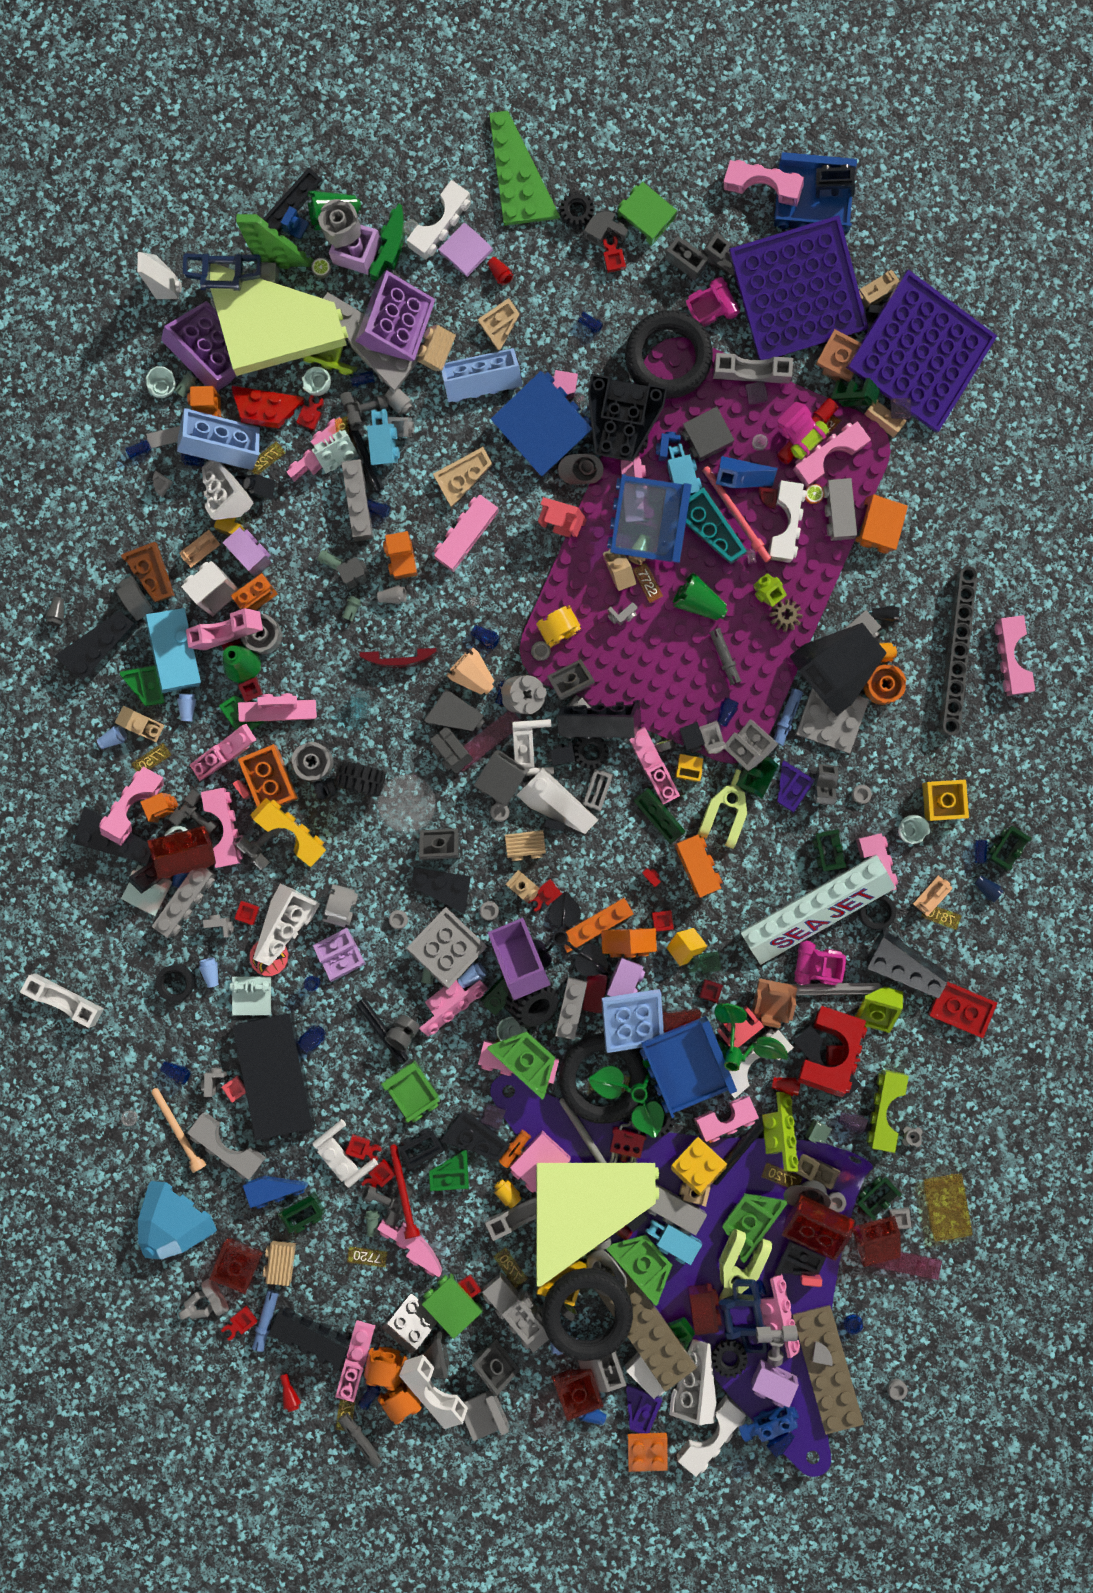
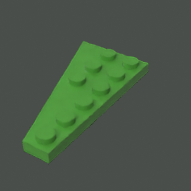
(520, 185)
(269, 244)

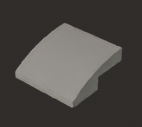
(750, 745)

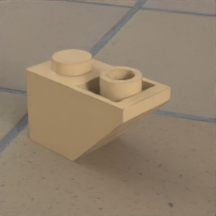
(619, 570)
(139, 724)

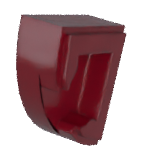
(768, 496)

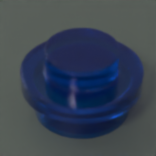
(853, 1324)

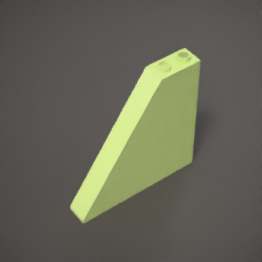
(273, 323)
(585, 1206)

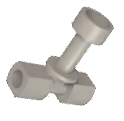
(776, 1339)

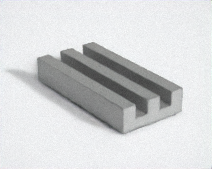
(592, 805)

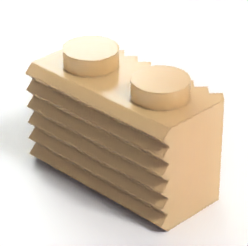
(435, 347)
(525, 844)
(280, 1263)

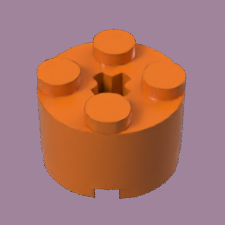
(892, 692)
(384, 1367)
(399, 1403)

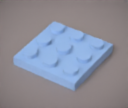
(631, 1019)

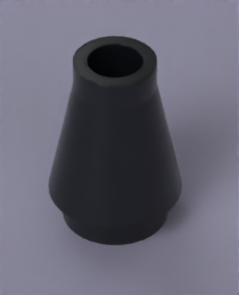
(887, 614)

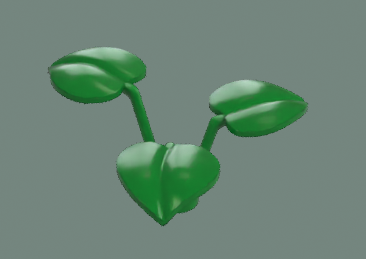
(765, 1047)
(645, 1117)

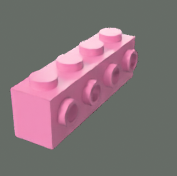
(466, 533)

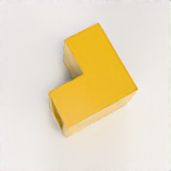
(227, 526)
(689, 768)
(685, 946)

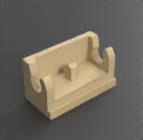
(878, 289)
(882, 416)

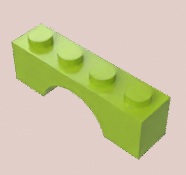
(891, 1086)

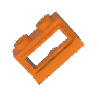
(254, 593)
(159, 806)

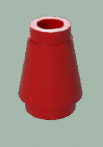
(500, 271)
(786, 1085)

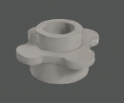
(912, 1141)

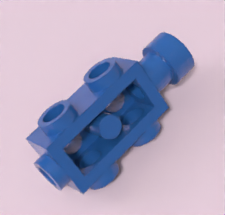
(775, 1424)

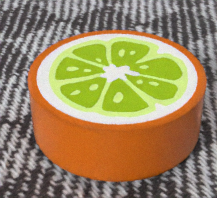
(814, 494)

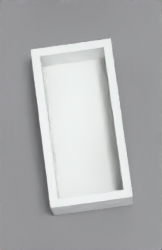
(210, 588)

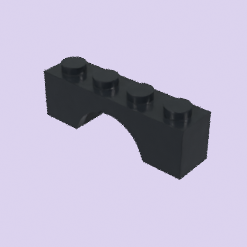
(809, 1043)

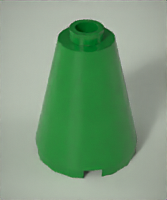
(320, 198)
(699, 599)
(240, 663)

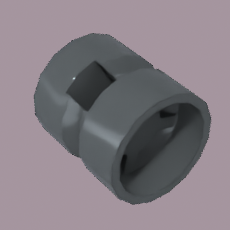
(403, 1031)

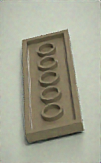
(654, 1339)
(832, 1383)

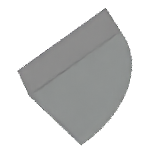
(161, 483)
(821, 1354)

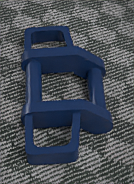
(207, 260)
(743, 1330)

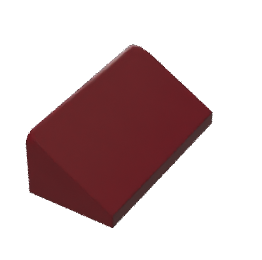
(594, 993)

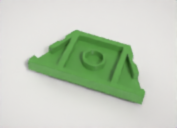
(526, 1060)
(754, 1217)
(643, 1264)

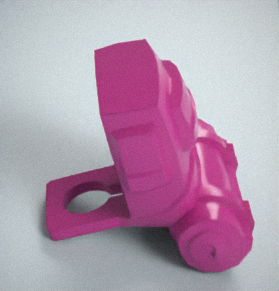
(712, 303)
(819, 965)

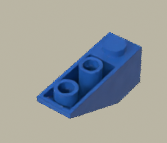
(744, 474)
(268, 1188)

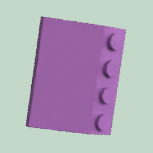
(395, 318)
(201, 345)

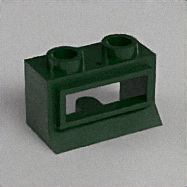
(851, 397)
(758, 778)
(837, 850)
(1014, 853)
(495, 997)
(883, 1202)
(296, 1207)

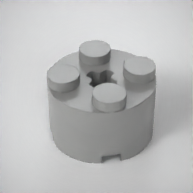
(339, 223)
(270, 640)
(523, 694)
(301, 763)
(339, 906)

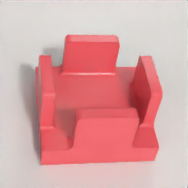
(565, 517)
(743, 1030)

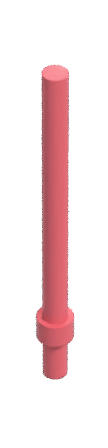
(757, 544)

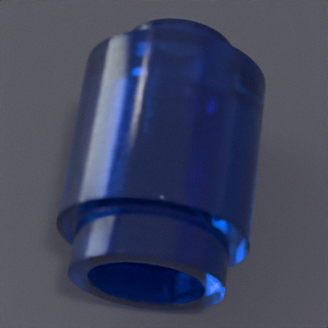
(312, 1038)

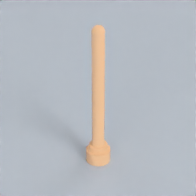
(195, 1162)

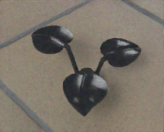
(567, 912)

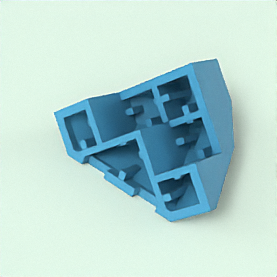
(170, 1223)

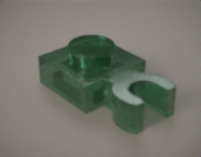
(708, 963)

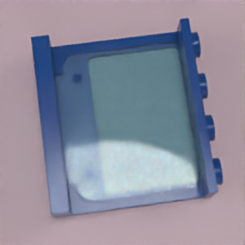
(649, 518)

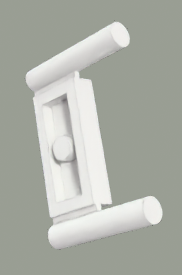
(524, 744)
(338, 1160)

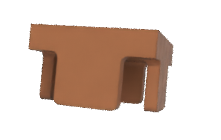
(837, 355)
(774, 1002)

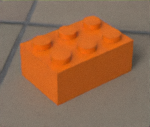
(268, 776)
(698, 865)

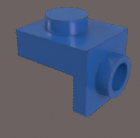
(662, 447)

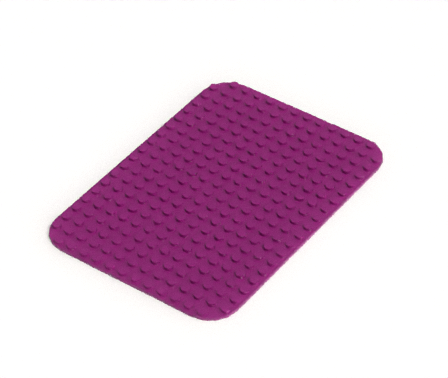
(667, 651)

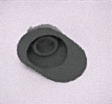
(580, 469)
(811, 1189)

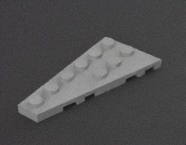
(389, 368)

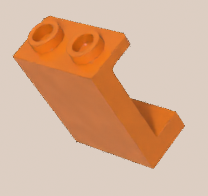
(882, 524)

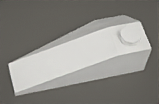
(158, 277)
(223, 492)
(550, 798)
(284, 918)
(695, 1394)

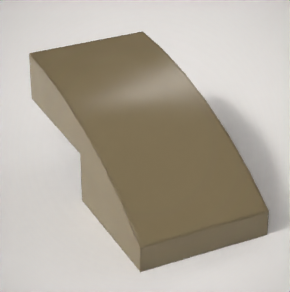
(817, 1170)

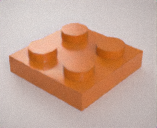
(647, 1452)

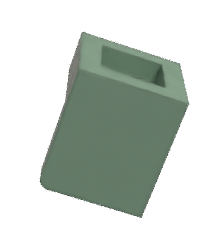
(817, 1132)

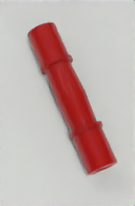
(822, 414)

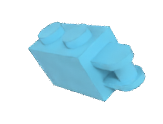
(382, 440)
(683, 469)
(675, 1242)

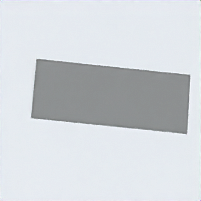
(163, 437)

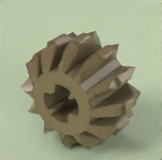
(791, 621)

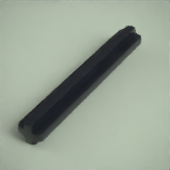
(366, 461)
(380, 1029)
(740, 1148)

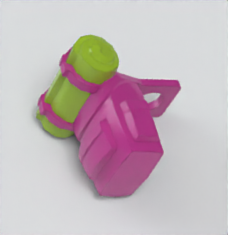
(801, 430)

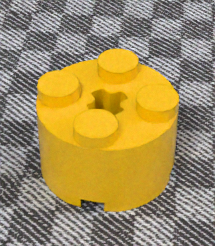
(558, 626)

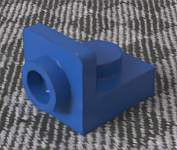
(293, 223)

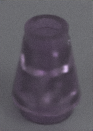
(854, 1122)

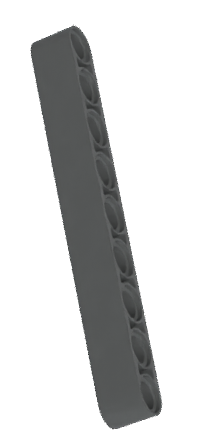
(963, 643)

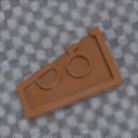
(151, 571)

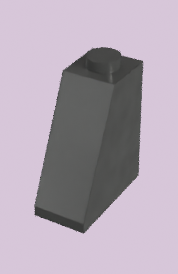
(454, 714)

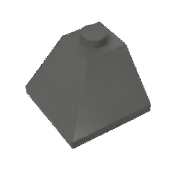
(437, 1355)

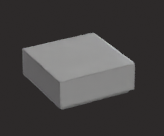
(902, 1217)

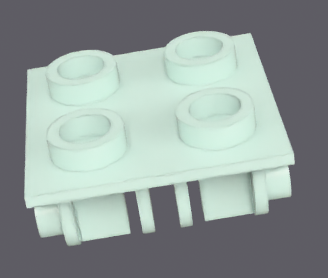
(336, 452)
(150, 899)
(251, 995)

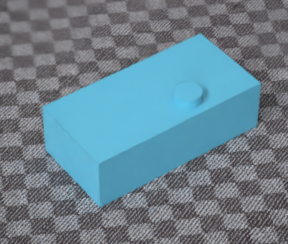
(172, 657)

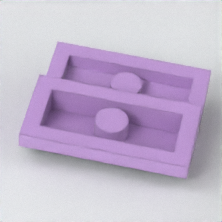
(465, 249)
(339, 954)

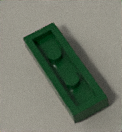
(659, 816)

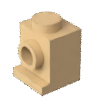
(517, 881)
(685, 1192)

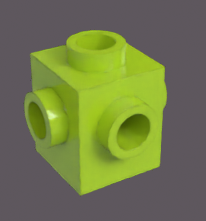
(769, 590)

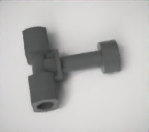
(355, 410)
(189, 811)
(254, 849)
(392, 1203)

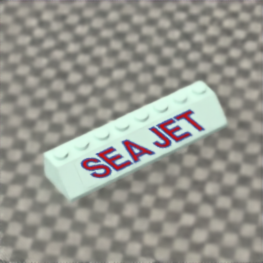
(818, 909)

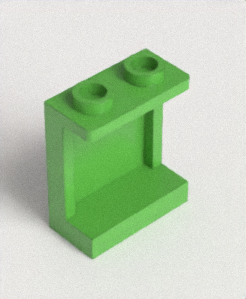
(647, 212)
(412, 1091)
(451, 1305)

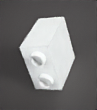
(643, 1376)

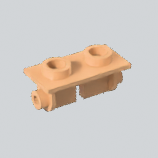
(199, 548)
(933, 895)

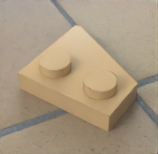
(499, 322)

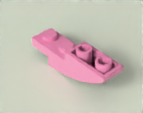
(309, 460)
(223, 752)
(653, 766)
(419, 1250)
(355, 1361)

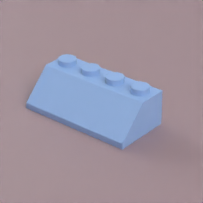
(481, 375)
(218, 439)

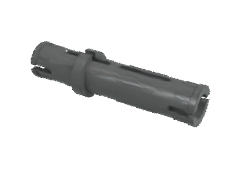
(725, 656)
(354, 1432)

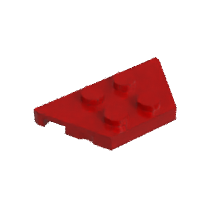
(264, 407)

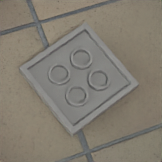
(824, 727)
(446, 948)

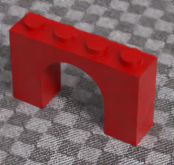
(849, 1031)

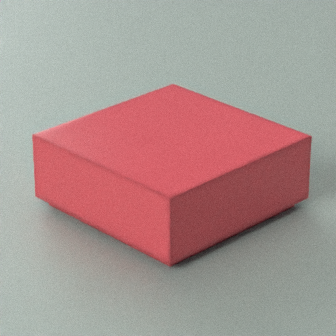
(242, 789)
(234, 1089)
(811, 1280)

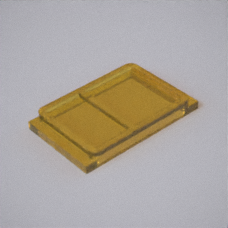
(947, 1207)

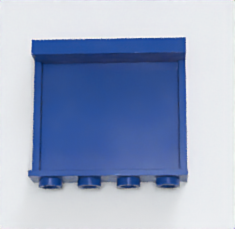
(809, 207)
(542, 423)
(687, 1065)

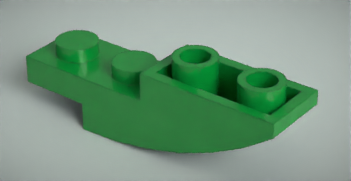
(392, 238)

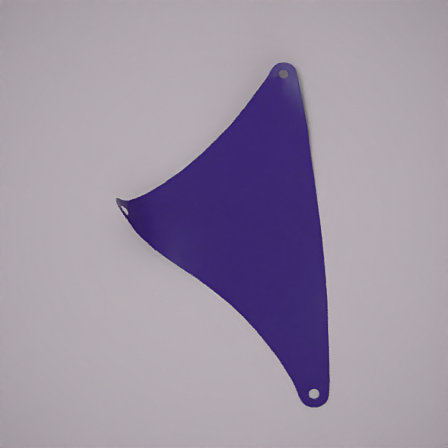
(532, 1114)

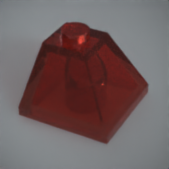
(577, 1392)

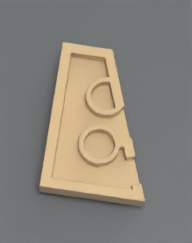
(462, 475)

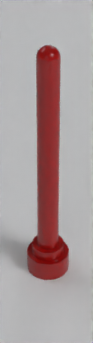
(410, 1230)

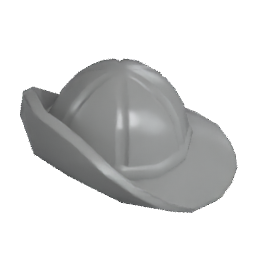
(600, 1257)

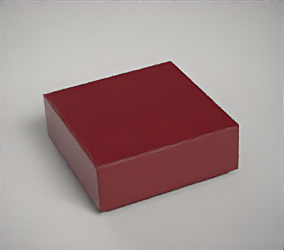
(710, 991)

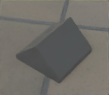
(571, 680)
(439, 844)
(494, 1366)

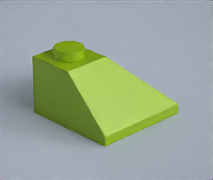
(881, 1008)

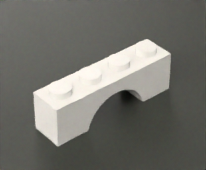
(426, 238)
(789, 497)
(63, 999)
(740, 1077)
(446, 1408)
(696, 1455)

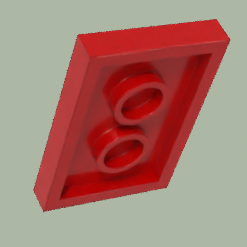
(963, 1009)

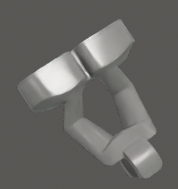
(212, 1292)

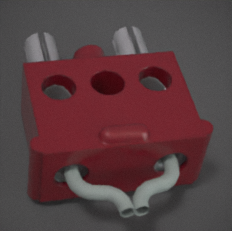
(626, 1137)

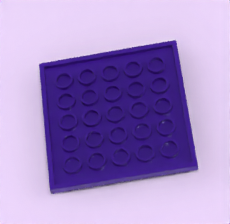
(798, 288)
(922, 350)

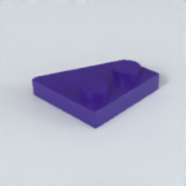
(793, 786)
(641, 1409)

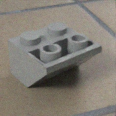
(606, 1372)

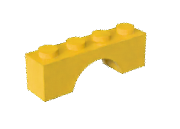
(270, 817)

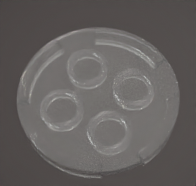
(407, 803)

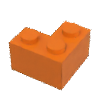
(205, 400)
(401, 553)
(629, 942)

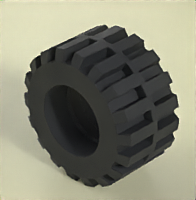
(359, 778)
(533, 1008)

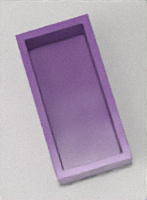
(518, 958)

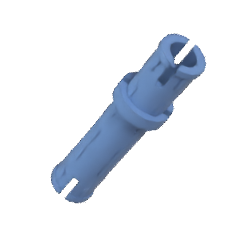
(785, 722)
(263, 1327)

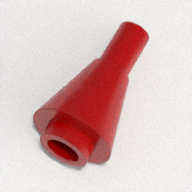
(290, 1398)

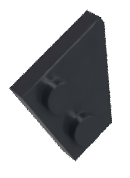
(799, 1260)

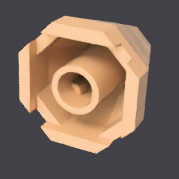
(472, 673)

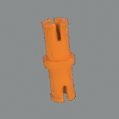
(507, 1159)

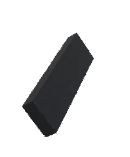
(294, 197)

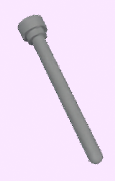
(583, 1133)

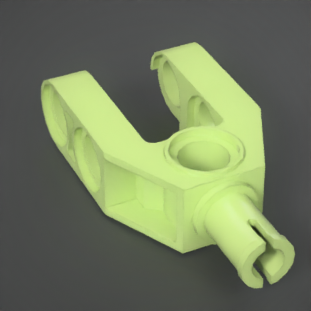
(712, 808)
(729, 1257)

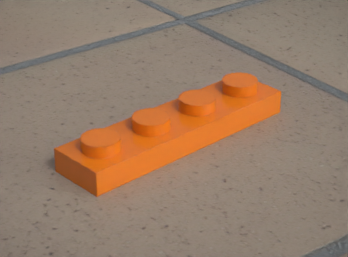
(595, 924)

